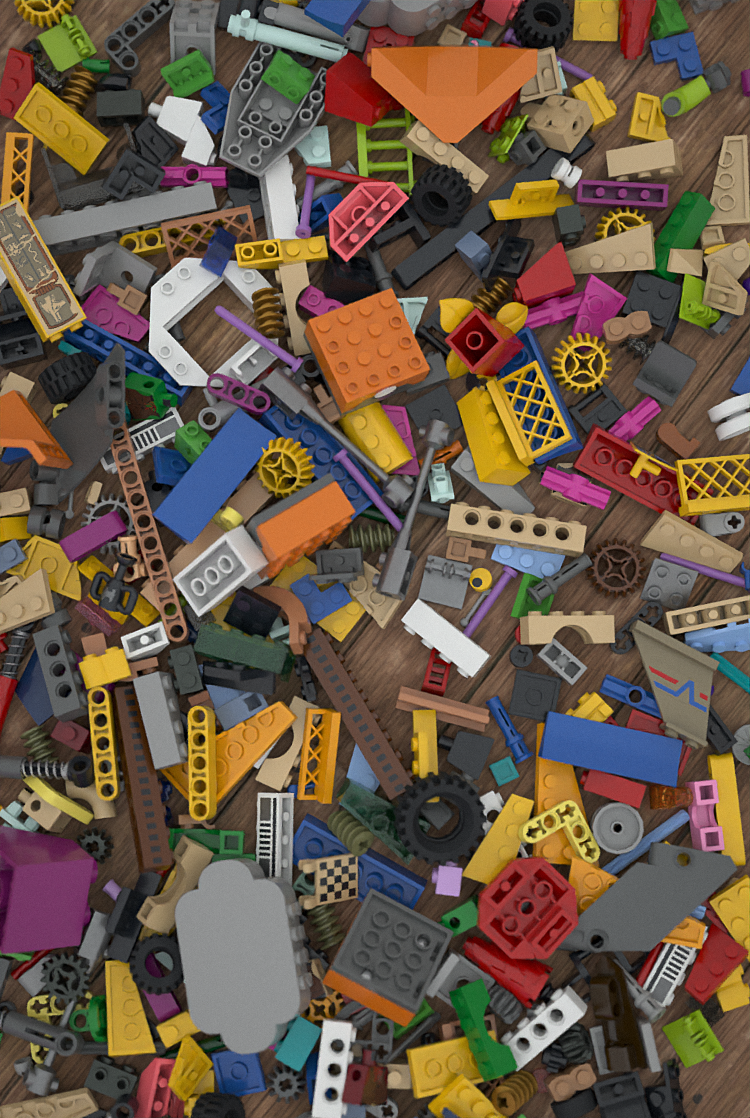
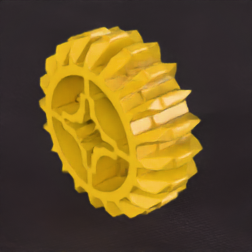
(52, 14)
(615, 220)
(575, 369)
(291, 463)

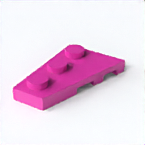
(596, 307)
(104, 312)
(400, 421)

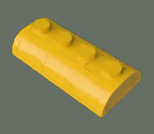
(376, 437)

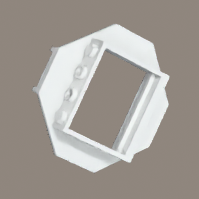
(177, 295)

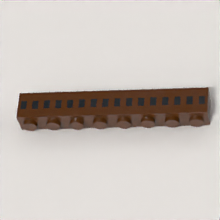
(356, 714)
(141, 784)

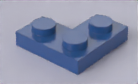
(679, 49)
(218, 99)
(317, 603)

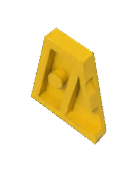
(647, 120)
(189, 1069)

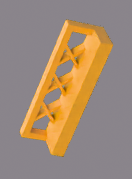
(11, 160)
(326, 755)

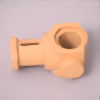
(129, 546)

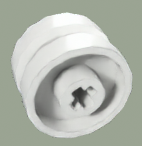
(735, 413)

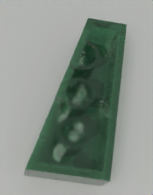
(253, 651)
(376, 814)

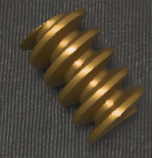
(78, 88)
(486, 300)
(265, 313)
(514, 1092)

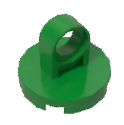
(95, 1019)

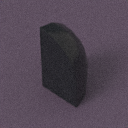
(114, 82)

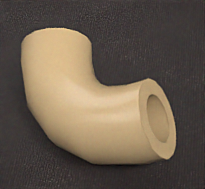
(100, 807)

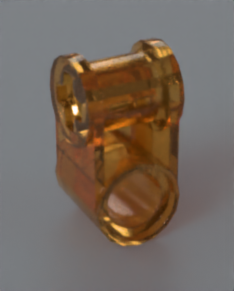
(669, 797)

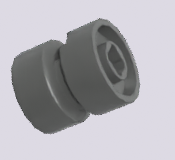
(39, 518)
(60, 616)

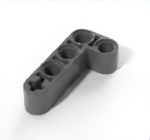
(144, 31)

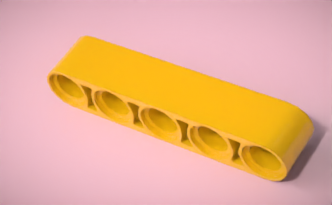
(142, 237)
(110, 753)
(196, 773)
(727, 810)

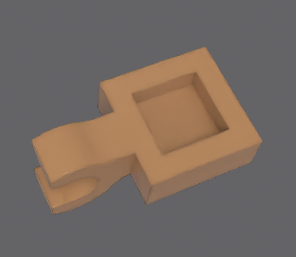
(130, 298)
(327, 405)
(461, 550)
(188, 822)

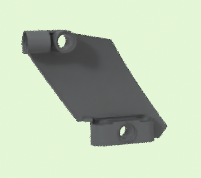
(84, 431)
(650, 899)

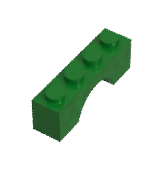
(216, 840)
(470, 1005)

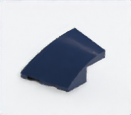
(33, 691)

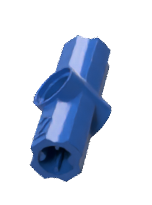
(620, 691)

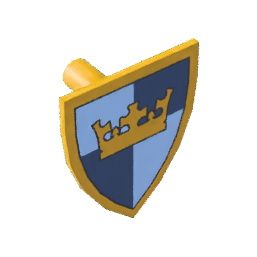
(643, 463)

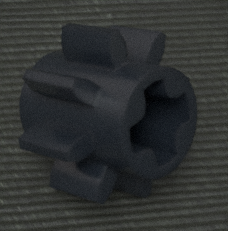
(553, 1058)

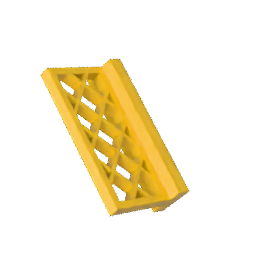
(511, 421)
(713, 505)

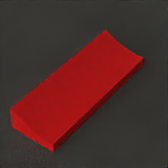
(612, 459)

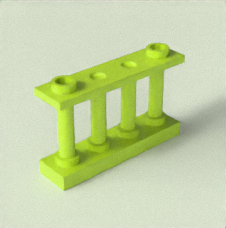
(366, 145)

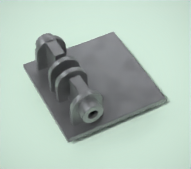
(445, 581)
(669, 584)

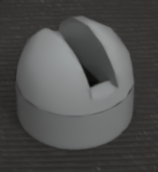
(22, 1064)

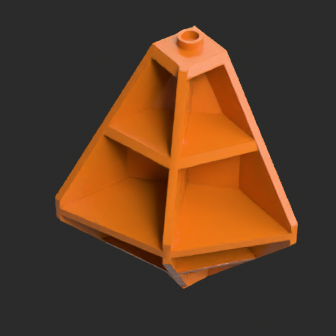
(452, 84)

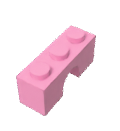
(704, 830)

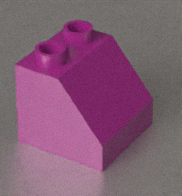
(42, 891)

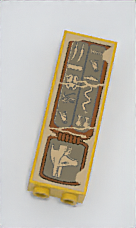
(36, 275)

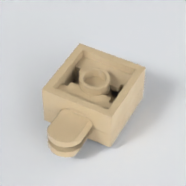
(559, 121)

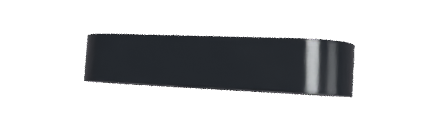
(643, 611)

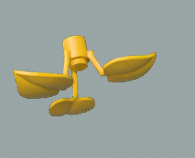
(455, 310)

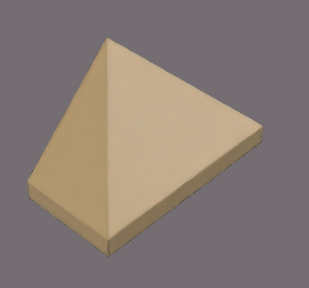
(685, 261)

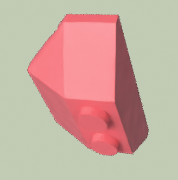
(362, 215)
(154, 1094)

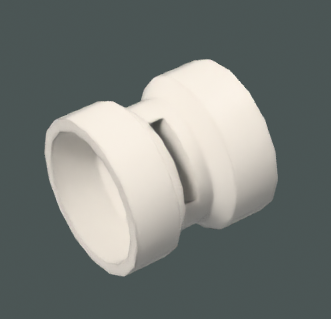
(566, 173)

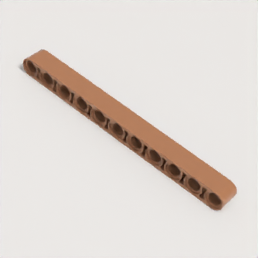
(147, 533)

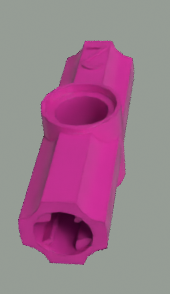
(181, 176)
(553, 311)
(632, 422)
(575, 488)

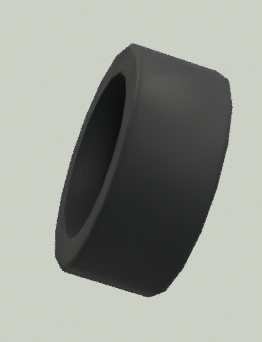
(576, 1106)

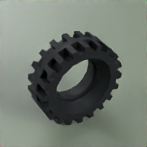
(460, 838)

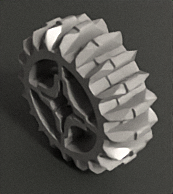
(117, 506)

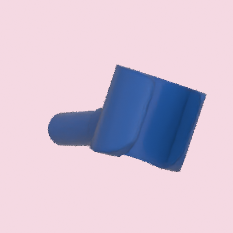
(746, 573)
(294, 788)

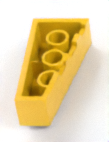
(489, 441)

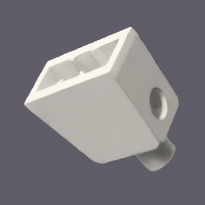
(177, 117)

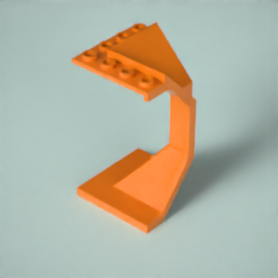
(24, 428)

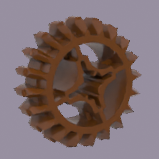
(622, 577)

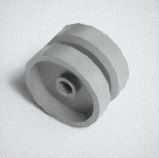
(628, 834)

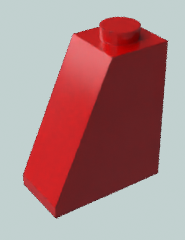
(612, 787)

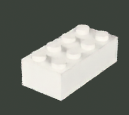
(220, 570)

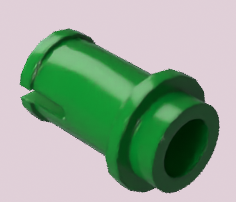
(96, 65)

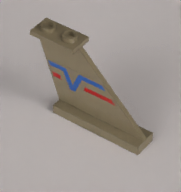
(679, 683)

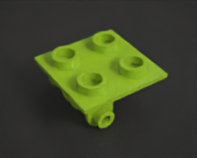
(67, 43)
(509, 131)
(691, 304)
(693, 1039)

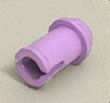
(112, 889)

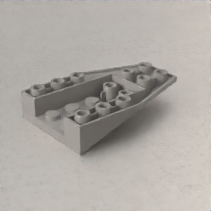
(262, 121)

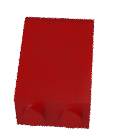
(354, 93)
(545, 279)
(484, 343)

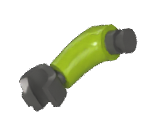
(694, 92)

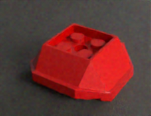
(544, 923)

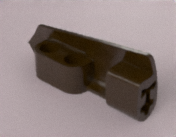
(615, 1010)

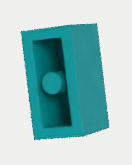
(298, 1042)

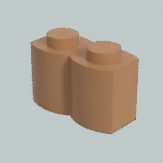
(633, 326)
(565, 1083)

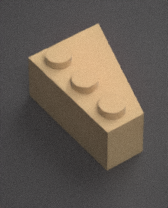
(645, 161)

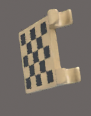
(334, 879)

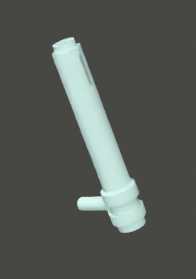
(254, 30)

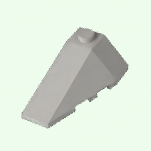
(501, 496)

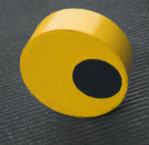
(480, 579)

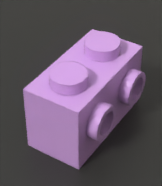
(447, 878)

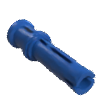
(513, 739)

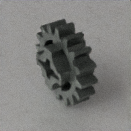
(62, 968)

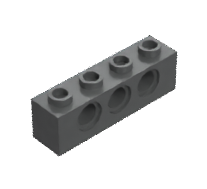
(46, 643)

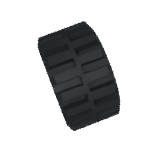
(538, 36)
(450, 186)
(67, 377)
(143, 978)
(218, 1106)

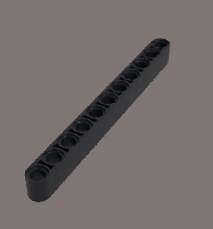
(479, 217)

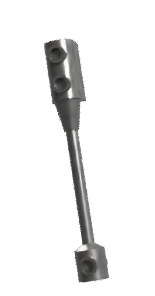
(296, 399)
(399, 560)
(93, 949)

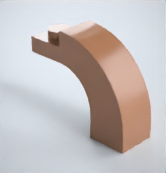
(292, 611)
(99, 642)

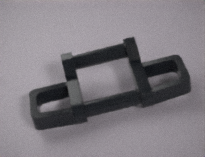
(582, 972)

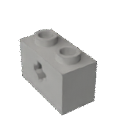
(561, 662)

